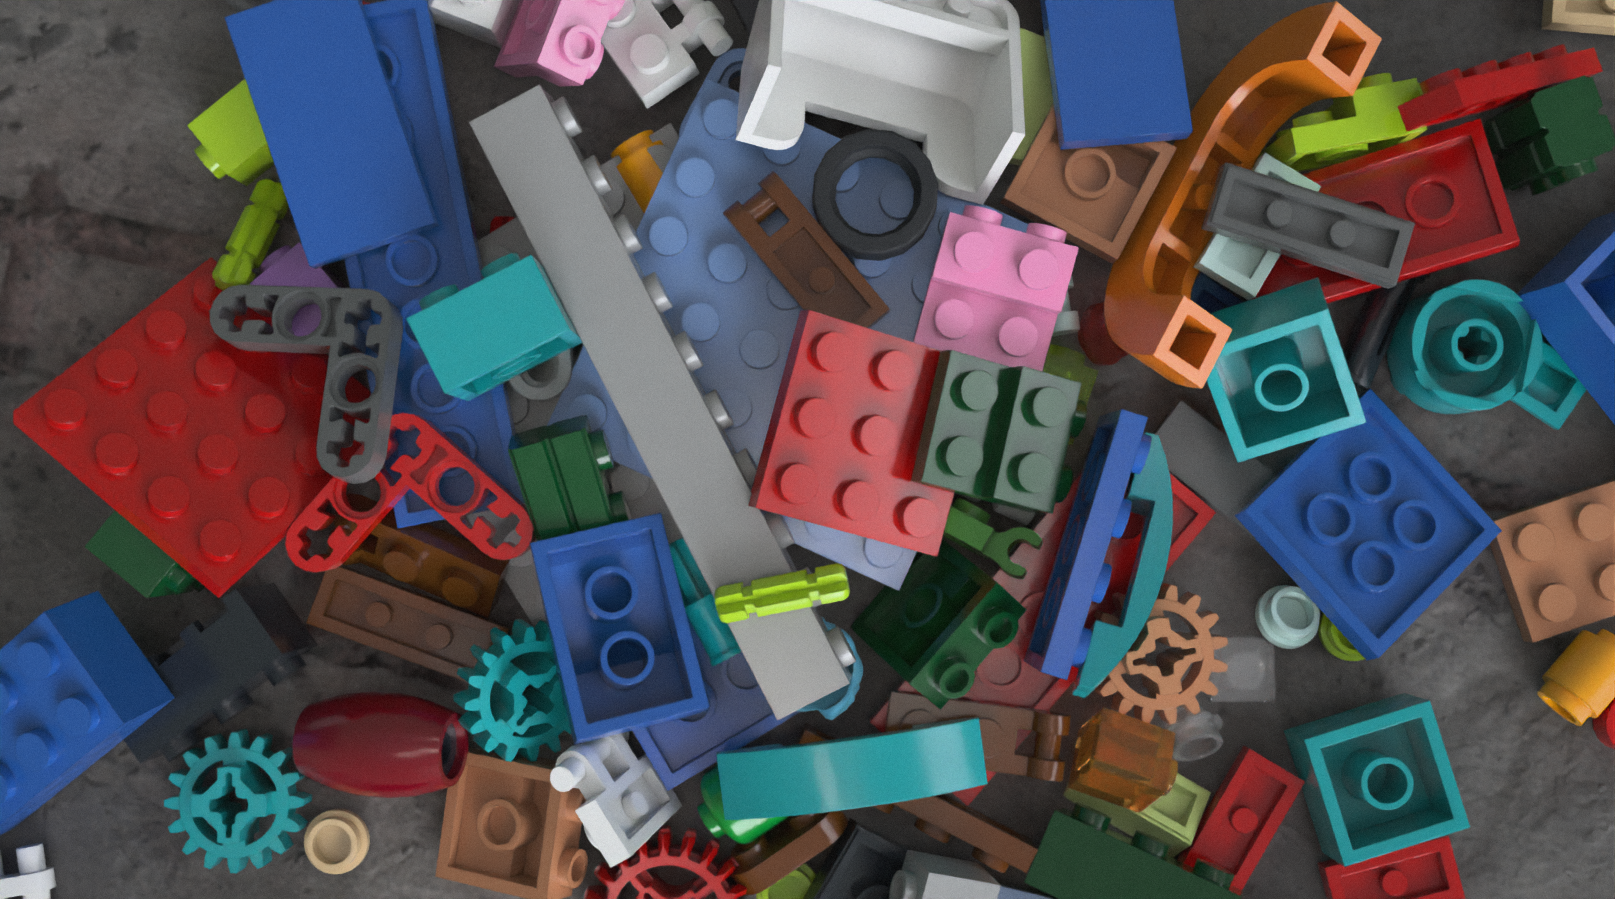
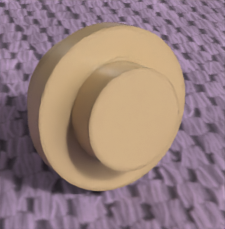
(336, 841)

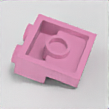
(557, 39)
(996, 289)

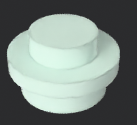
(1287, 616)

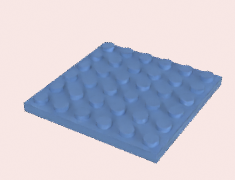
(739, 309)

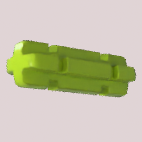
(251, 235)
(781, 593)

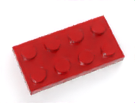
(1437, 182)

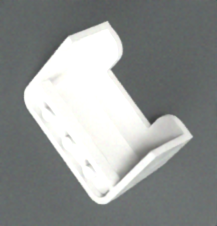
(900, 66)

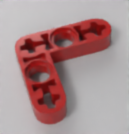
(423, 477)

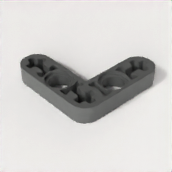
(338, 338)

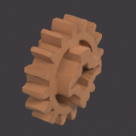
(1164, 680)

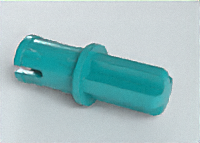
(701, 606)

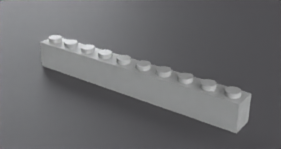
(656, 387)

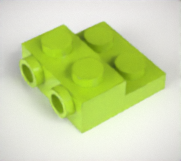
(1349, 126)

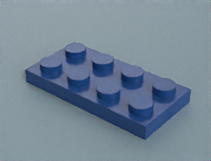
(1079, 565)

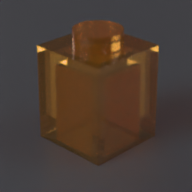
(1123, 760)

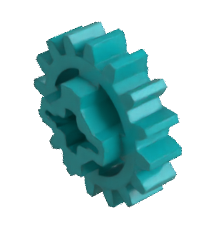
(494, 696)
(213, 804)

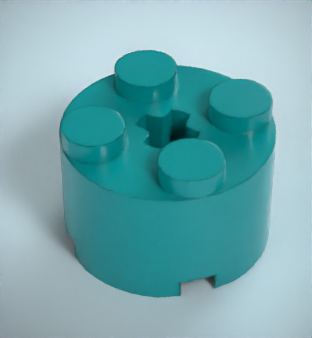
(1480, 317)

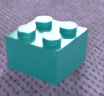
(493, 327)
(1282, 373)
(1377, 778)

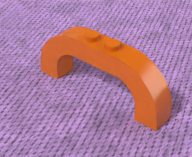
(1282, 70)

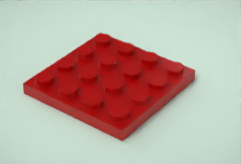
(190, 433)

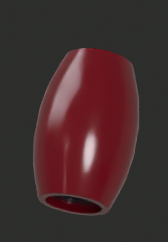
(380, 744)

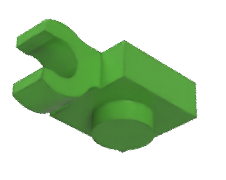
(968, 529)

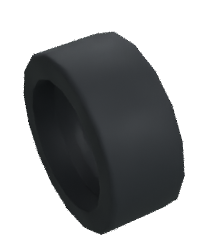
(875, 145)

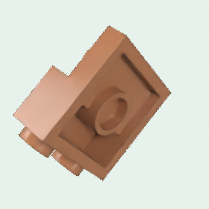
(1089, 190)
(512, 829)

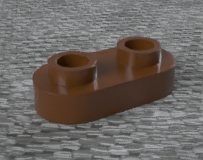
(785, 848)

